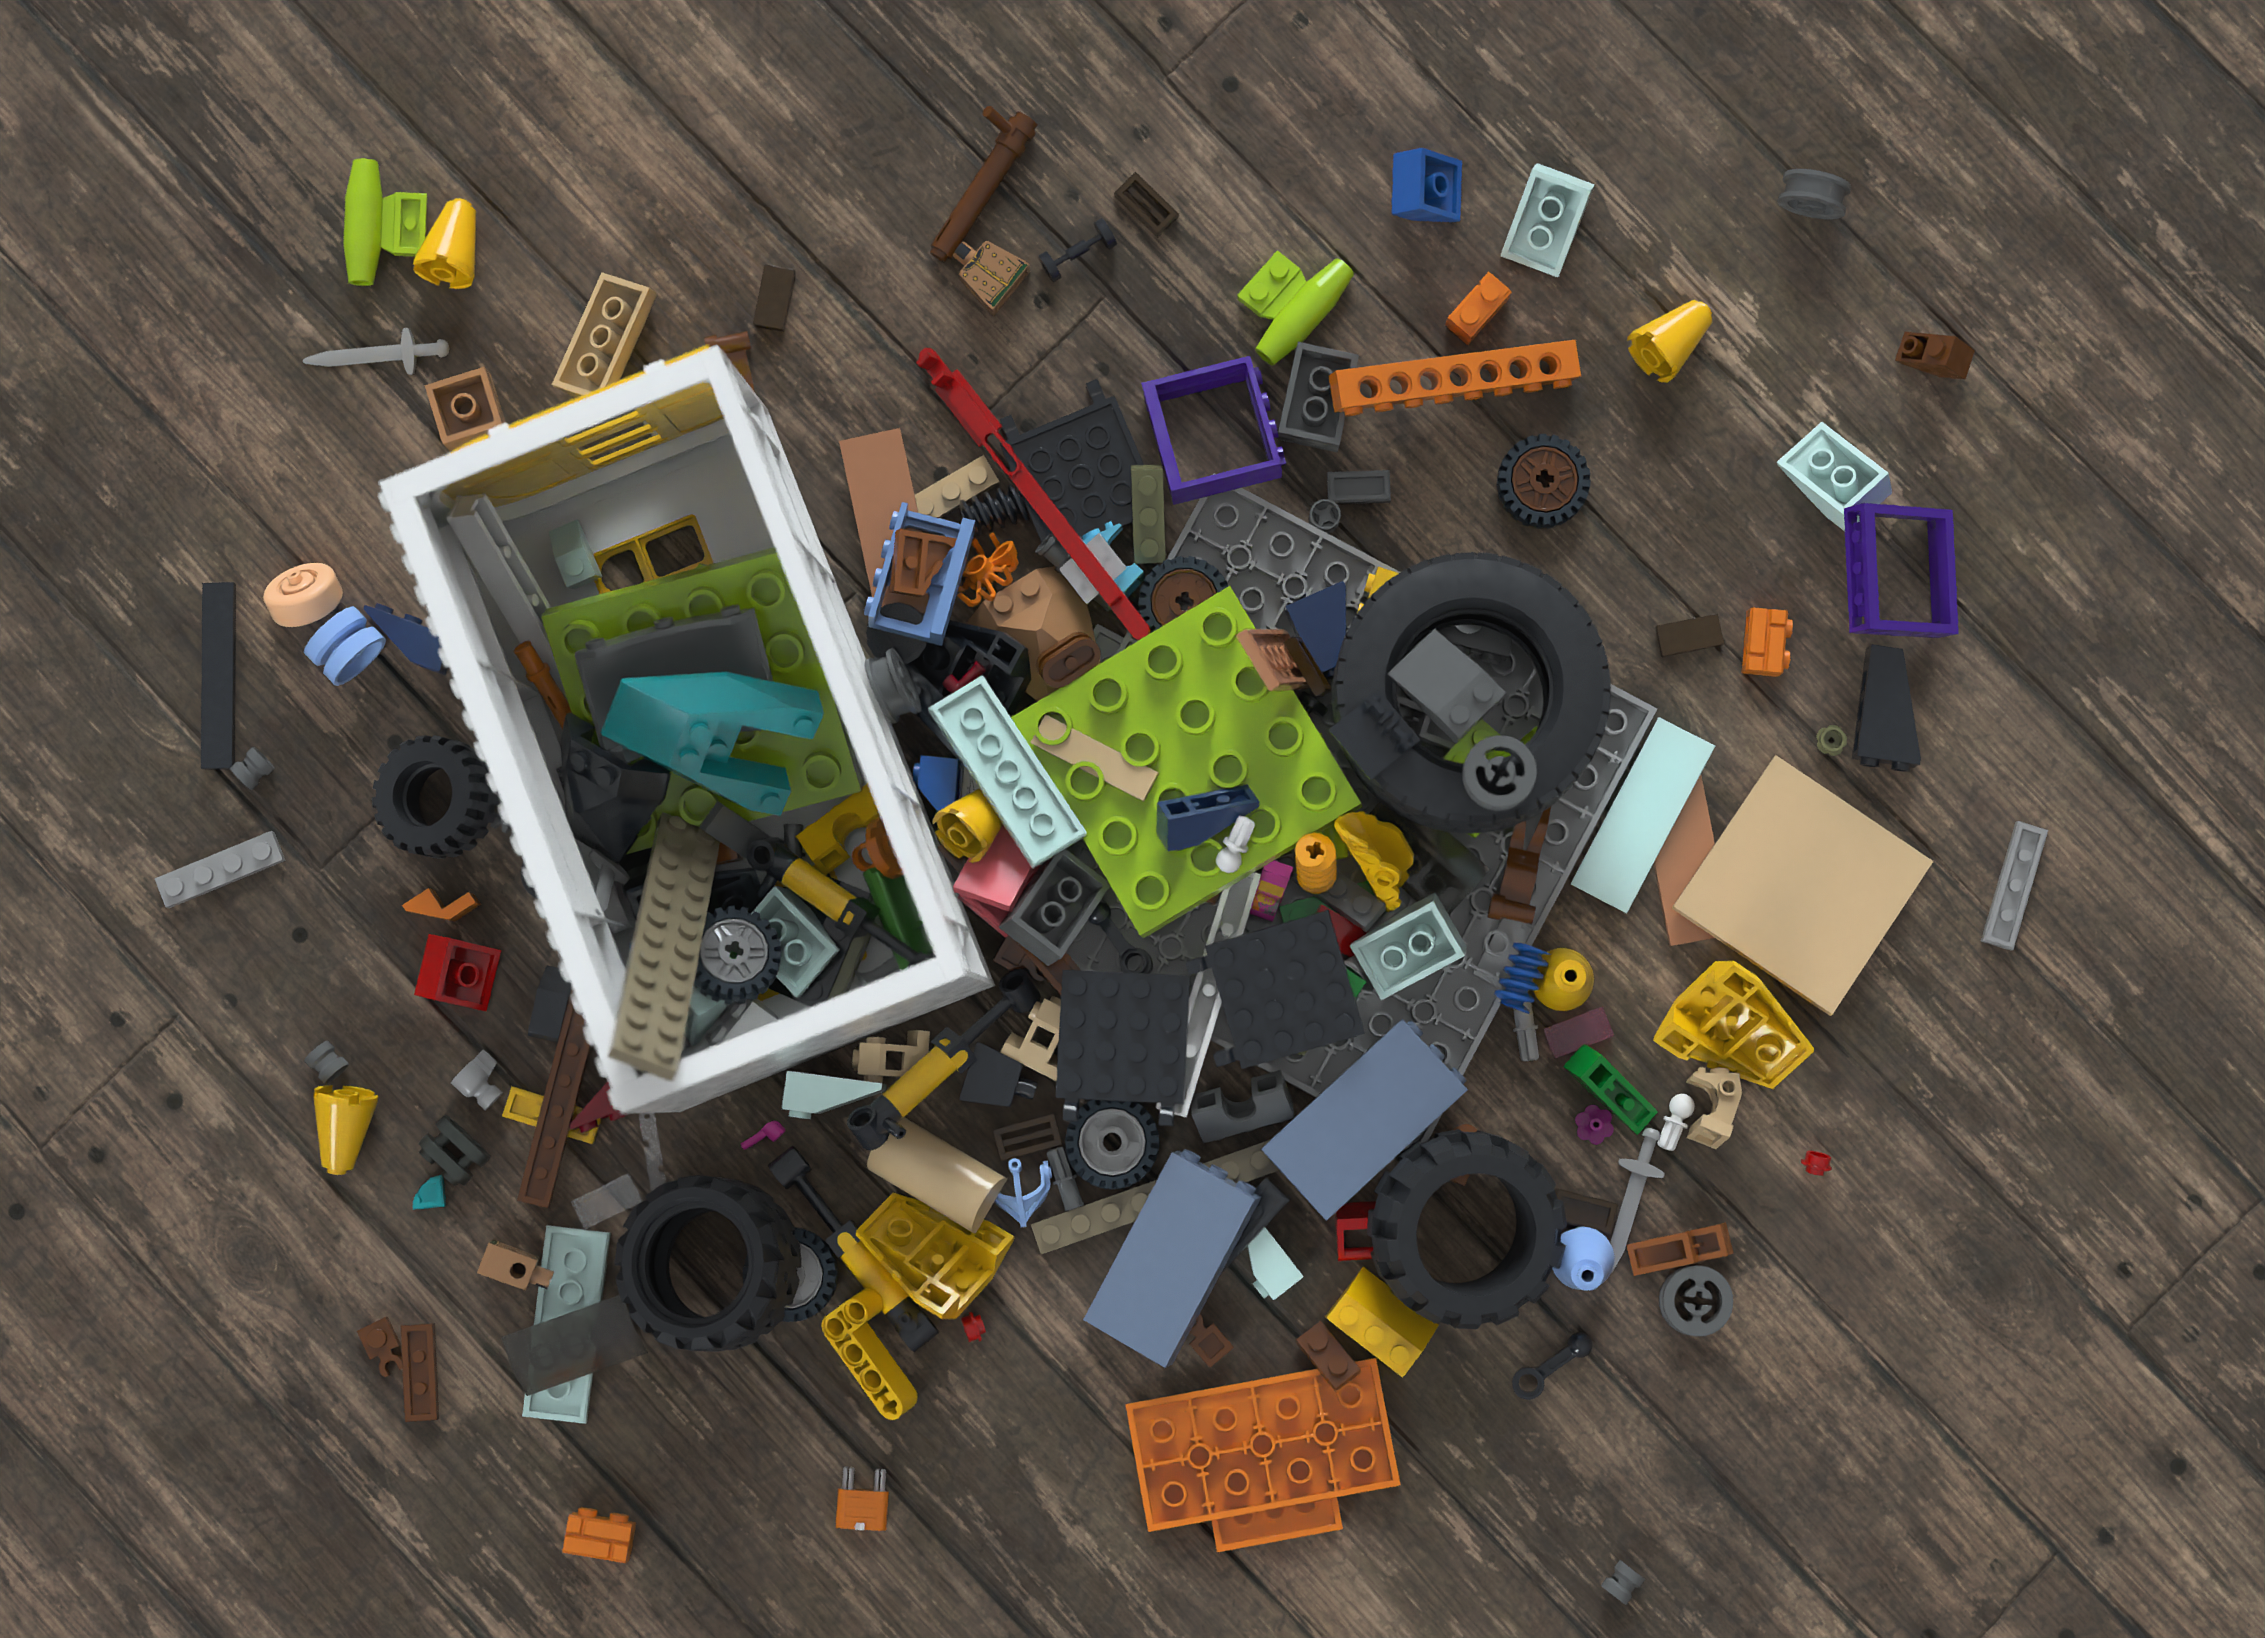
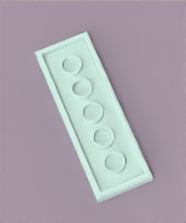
(1007, 772)
(1642, 815)
(577, 1282)

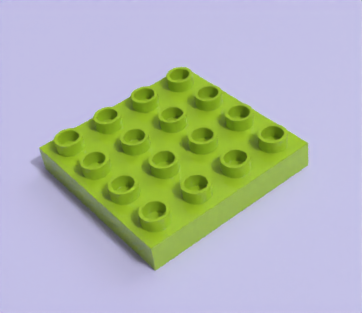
(1206, 724)
(815, 767)

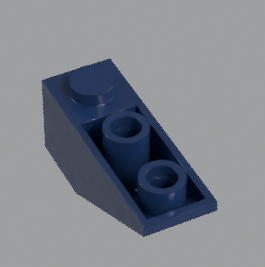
(410, 637)

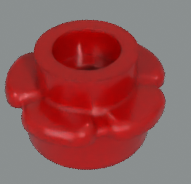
(1816, 1162)
(973, 1327)

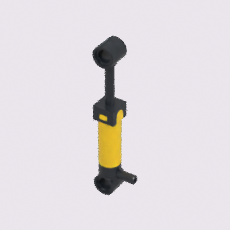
(853, 914)
(950, 1053)
(899, 1308)

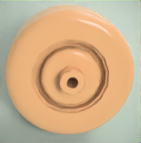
(303, 595)

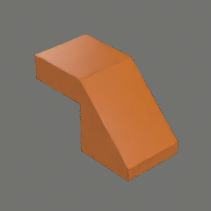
(430, 905)

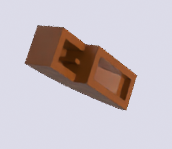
(1680, 1249)

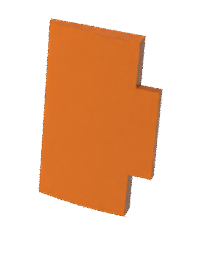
(1262, 1455)

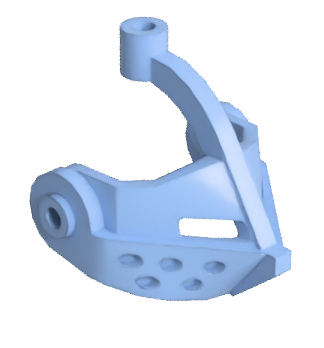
(1023, 1206)

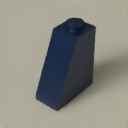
(1321, 624)

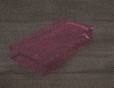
(1579, 1030)

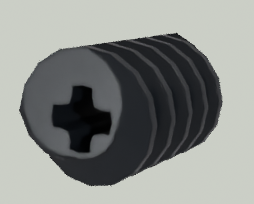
(994, 509)

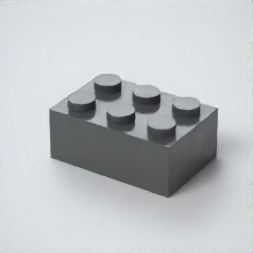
(1308, 405)
(1055, 906)

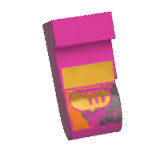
(1271, 890)

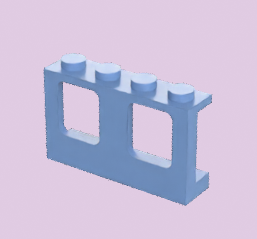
(943, 585)

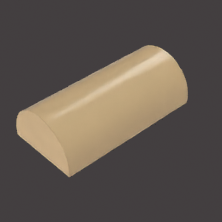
(604, 336)
(938, 1175)

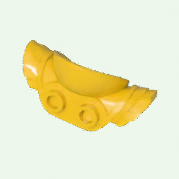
(1380, 853)

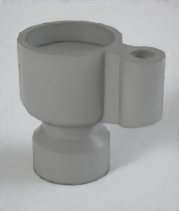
(473, 1080)

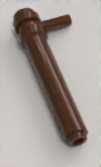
(1008, 147)

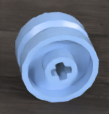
(344, 646)

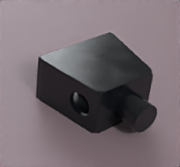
(995, 1079)

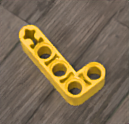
(891, 1390)

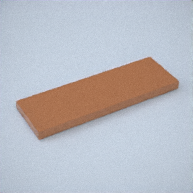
(878, 485)
(1272, 658)
(1678, 862)

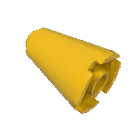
(449, 247)
(1670, 339)
(968, 826)
(1555, 990)
(342, 1124)

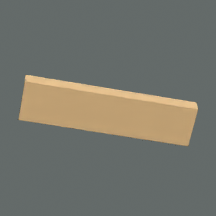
(1079, 748)

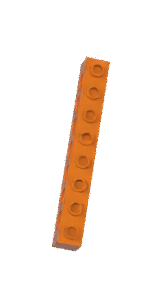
(1560, 357)

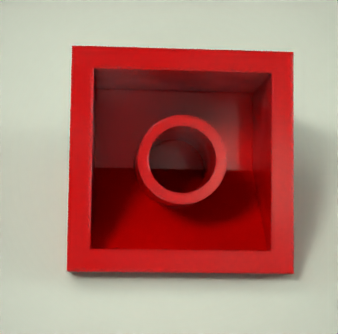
(457, 972)

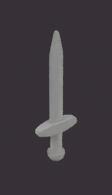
(405, 351)
(609, 872)
(1640, 1171)

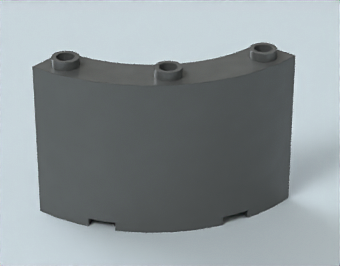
(692, 645)

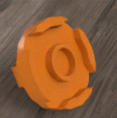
(880, 851)

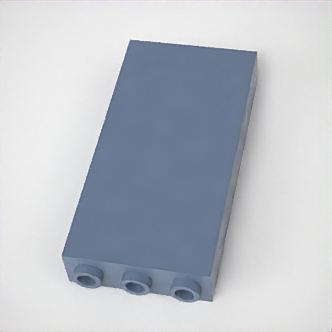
(1365, 1118)
(1172, 1257)

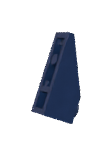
(1198, 817)

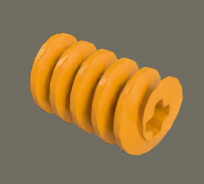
(1315, 863)

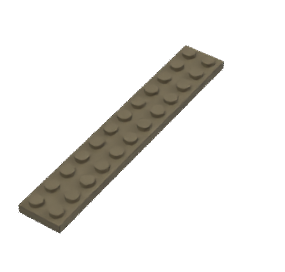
(665, 948)

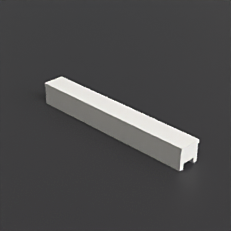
(503, 572)
(1205, 997)

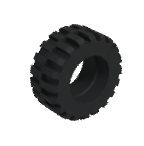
(400, 789)

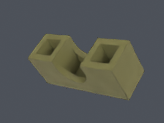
(1148, 513)

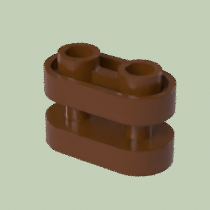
(1068, 659)

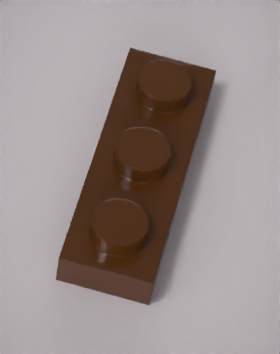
(419, 1372)

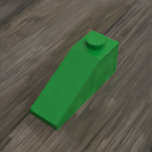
(1610, 1088)

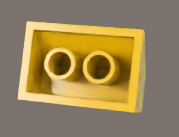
(1381, 1322)

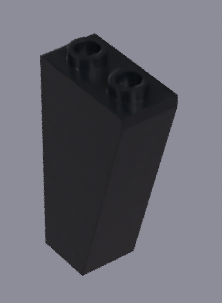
(1885, 712)

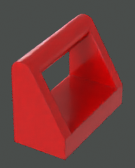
(1352, 1217)

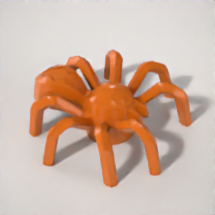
(981, 570)

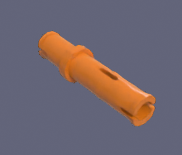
(539, 674)

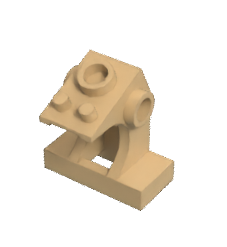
(1032, 1053)
(870, 1057)
(1717, 1126)

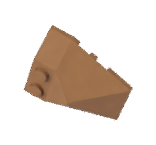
(1037, 614)

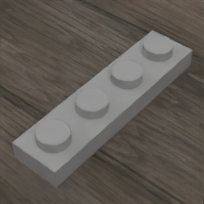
(219, 869)

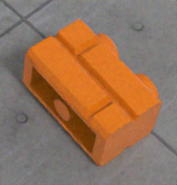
(1478, 308)
(1765, 642)
(599, 1536)

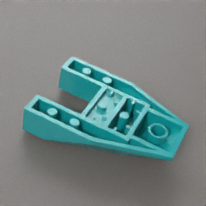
(695, 720)

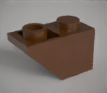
(1935, 354)

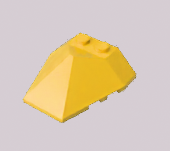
(1734, 1025)
(932, 1255)

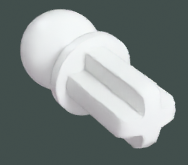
(1229, 858)
(1681, 1107)

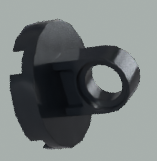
(906, 647)

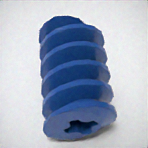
(1521, 976)

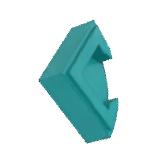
(431, 1194)

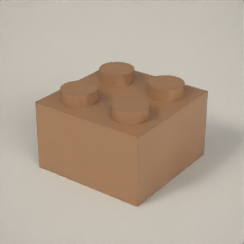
(465, 407)

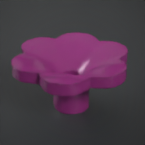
(1585, 1122)

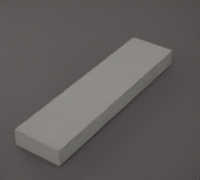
(2014, 885)

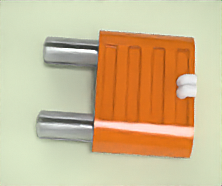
(862, 1507)

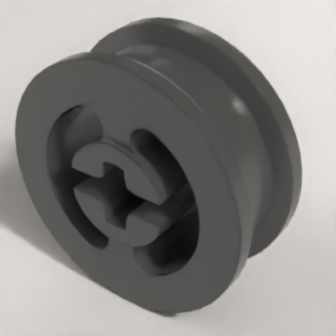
(1814, 194)
(892, 686)
(1477, 761)
(1697, 1276)

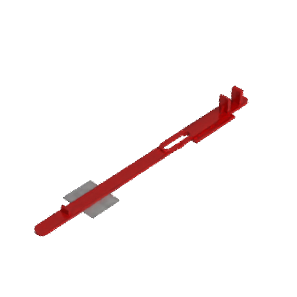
(1092, 564)

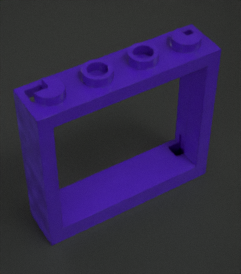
(1201, 380)
(1863, 576)

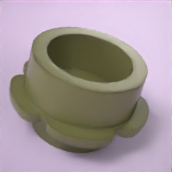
(1837, 734)

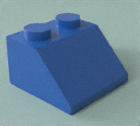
(1426, 186)
(937, 779)

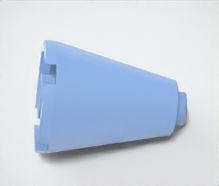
(1586, 1259)

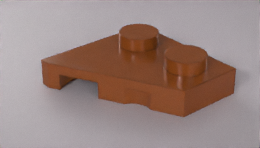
(916, 561)

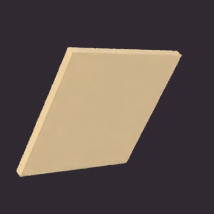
(1802, 885)

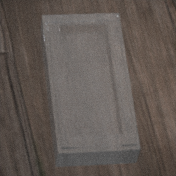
(607, 1201)

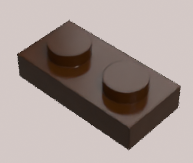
(1328, 1356)

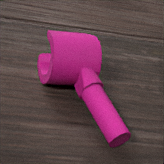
(772, 1130)

